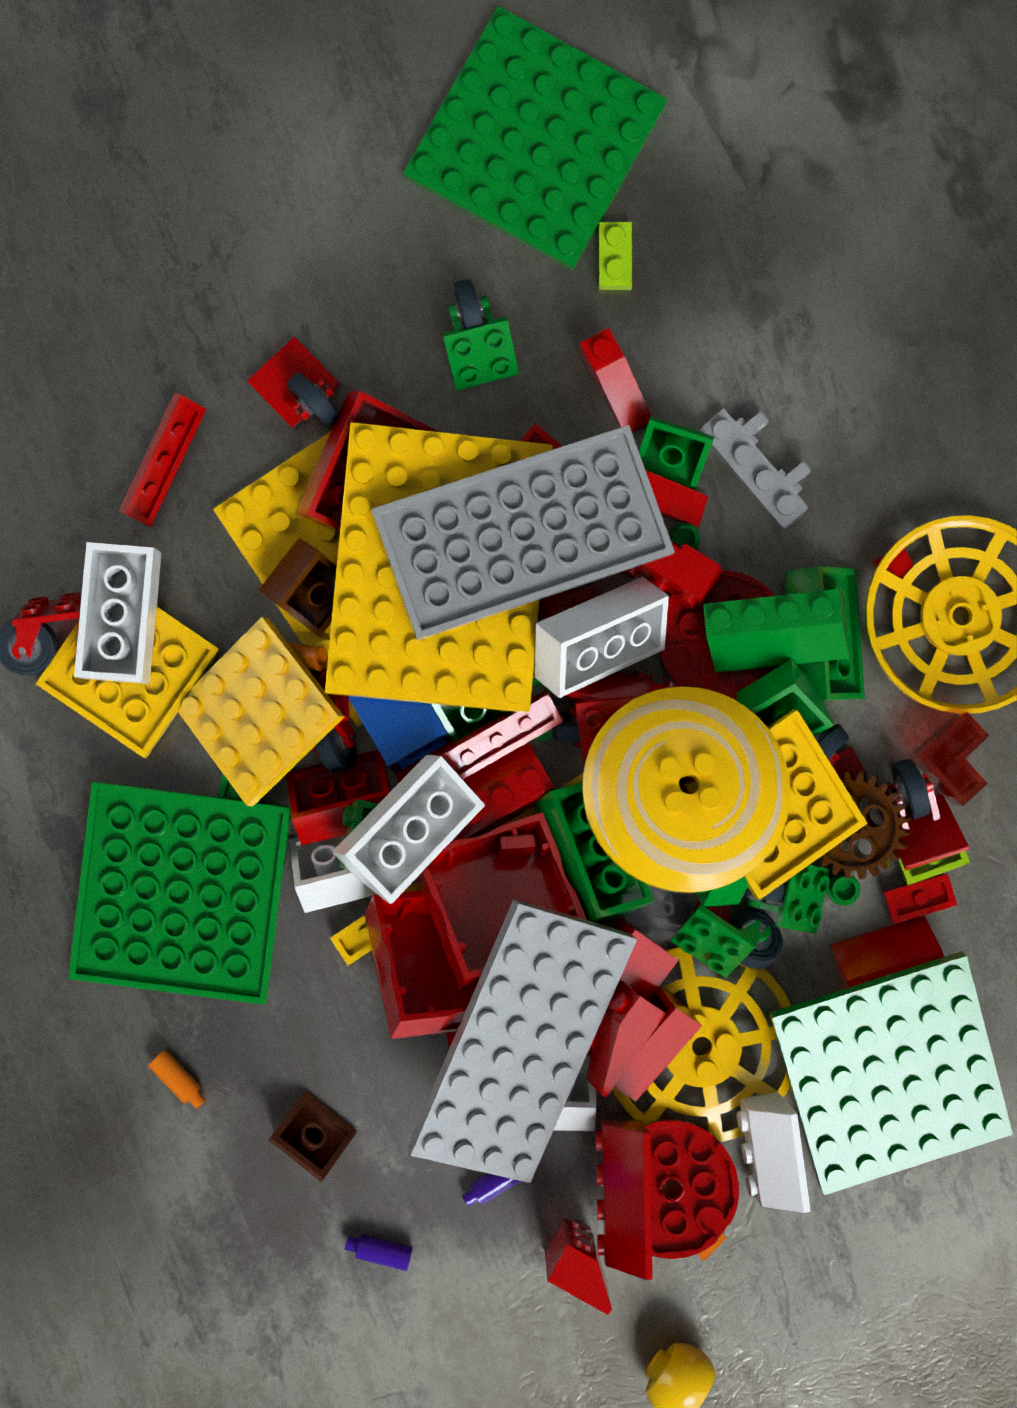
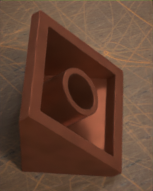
(312, 1136)

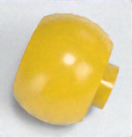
(679, 1377)

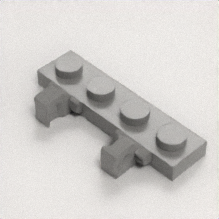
(771, 488)

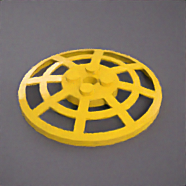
(937, 614)
(724, 1053)

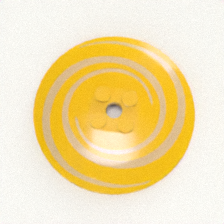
(675, 836)

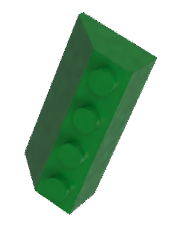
(777, 629)
(837, 678)
(599, 883)

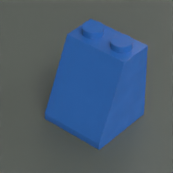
(401, 729)

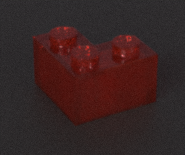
(945, 760)

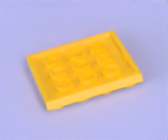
(134, 711)
(258, 711)
(818, 813)

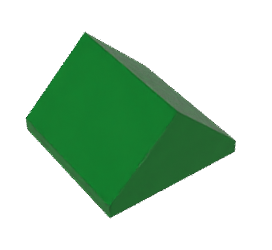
(674, 451)

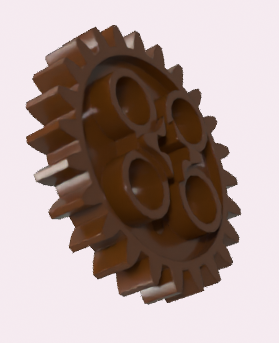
(883, 837)

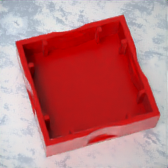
(473, 891)
(413, 968)

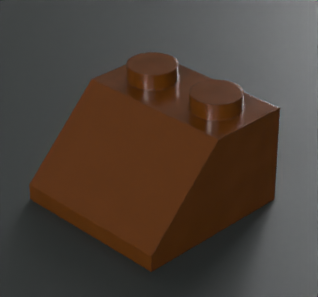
(304, 586)

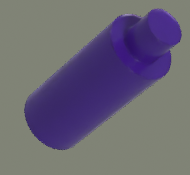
(487, 1188)
(380, 1251)

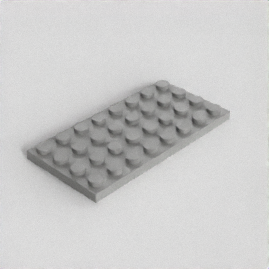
(522, 532)
(521, 1042)

